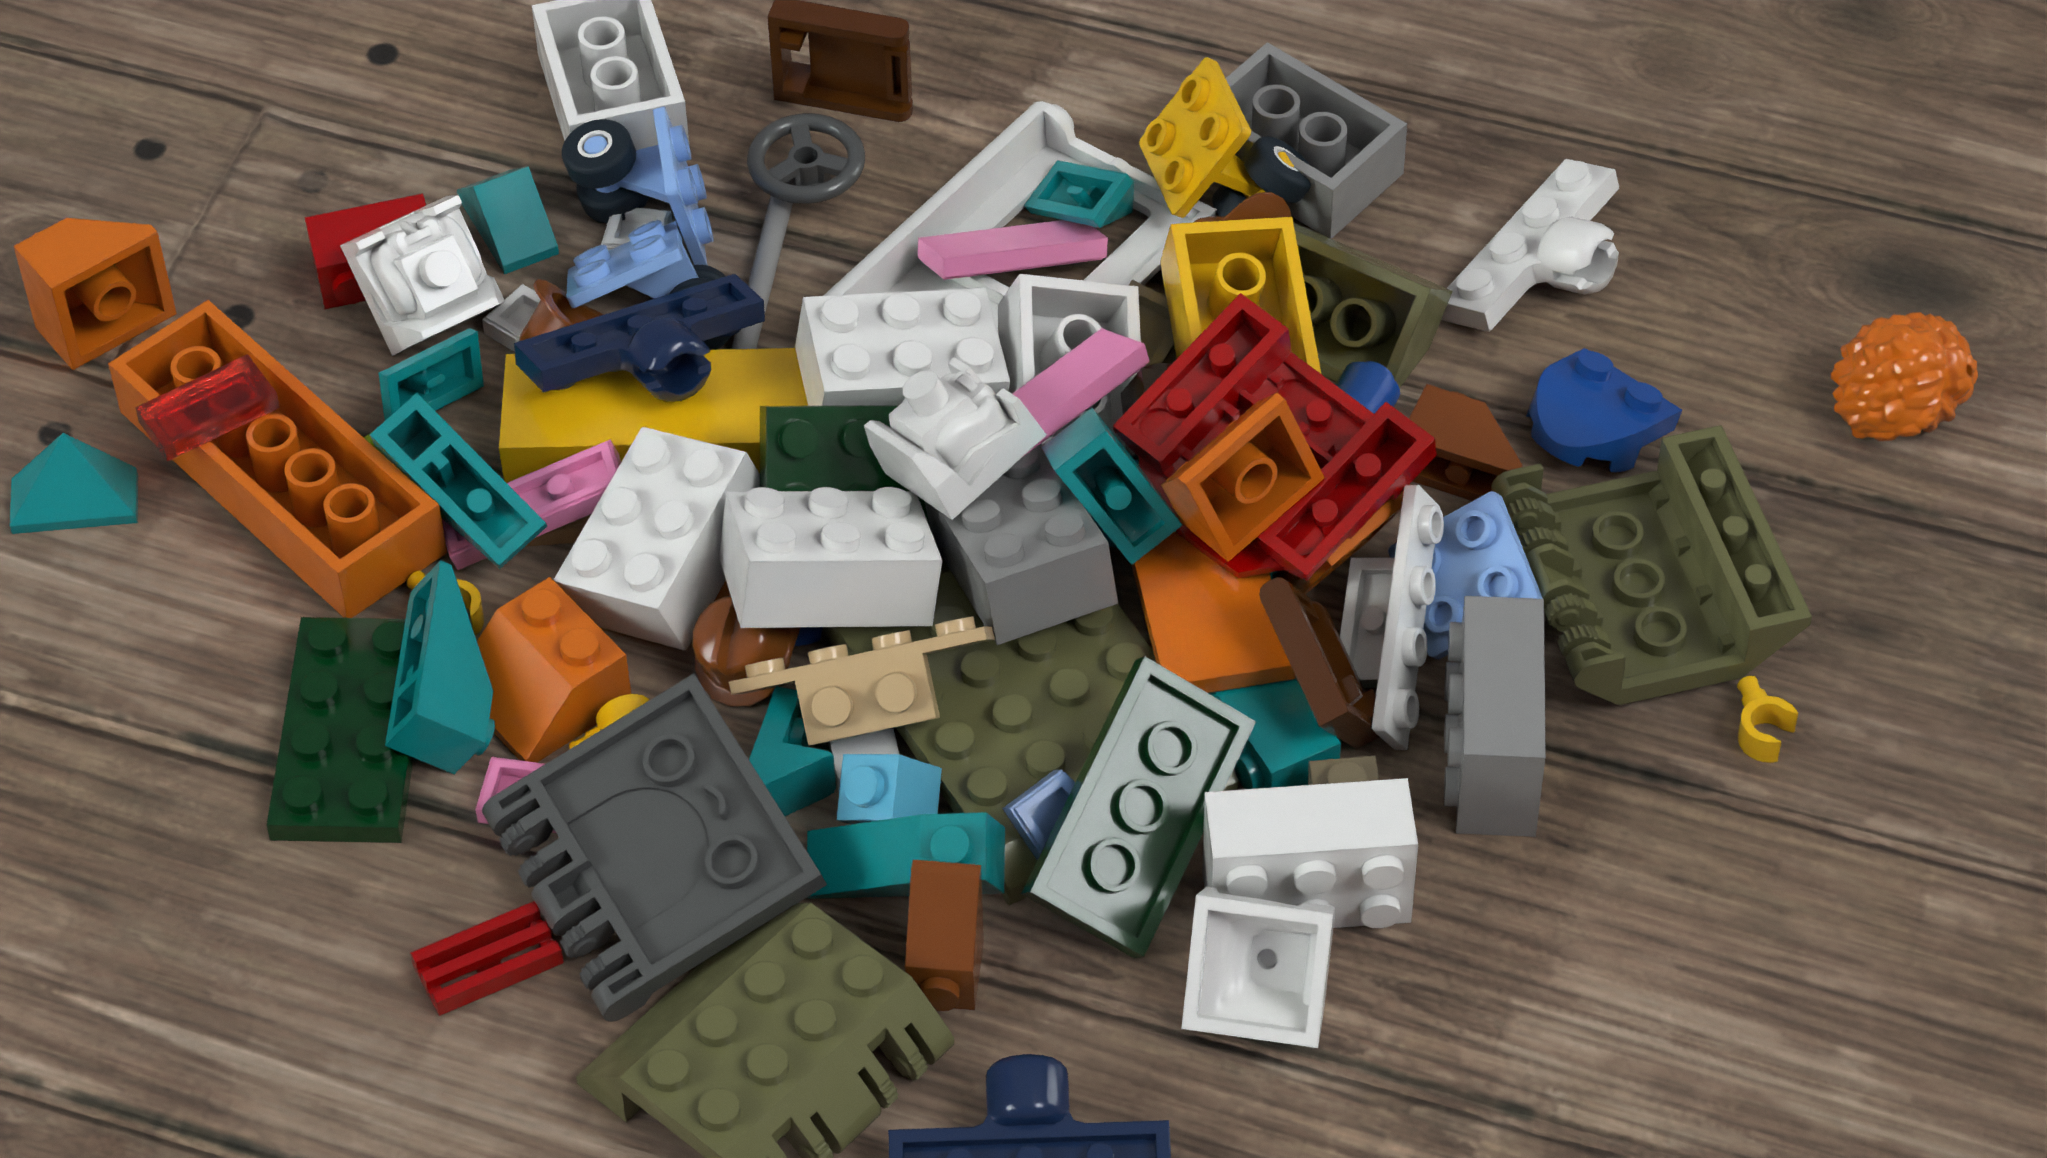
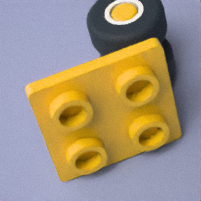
(1197, 145)

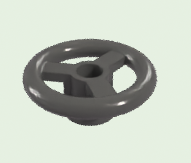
(807, 170)

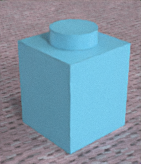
(886, 787)

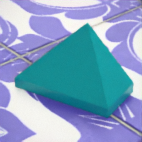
(1083, 195)
(436, 374)
(73, 489)

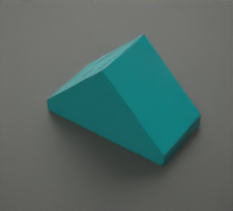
(510, 218)

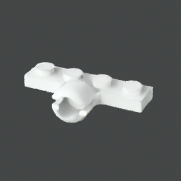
(1541, 243)

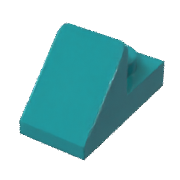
(784, 760)

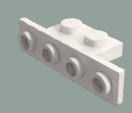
(1387, 617)

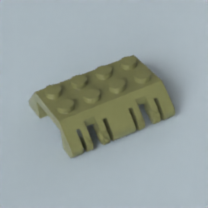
(1658, 572)
(774, 1043)

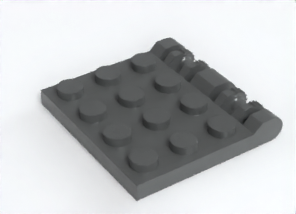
(661, 834)

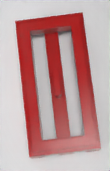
(482, 950)

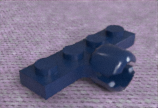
(651, 340)
(1033, 1120)

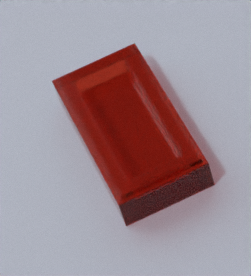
(207, 407)

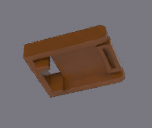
(855, 60)
(1320, 663)

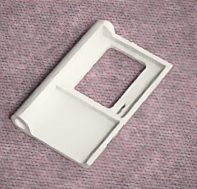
(994, 191)

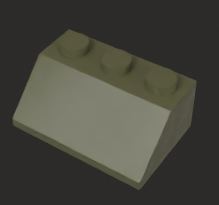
(1366, 308)

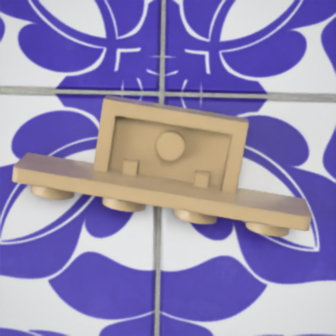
(865, 690)

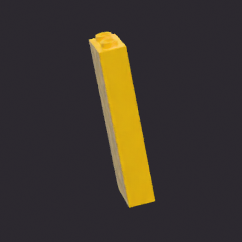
(556, 424)

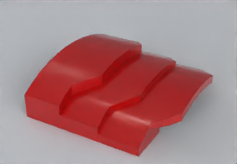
(1221, 377)

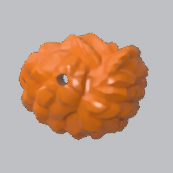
(1903, 376)

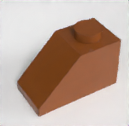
(1468, 443)
(945, 932)

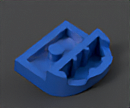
(1597, 412)

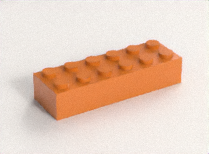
(294, 474)

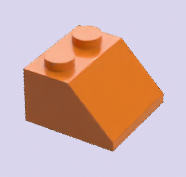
(94, 285)
(1244, 478)
(548, 671)

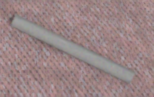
(765, 265)

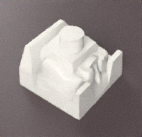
(422, 274)
(952, 437)
(1258, 968)

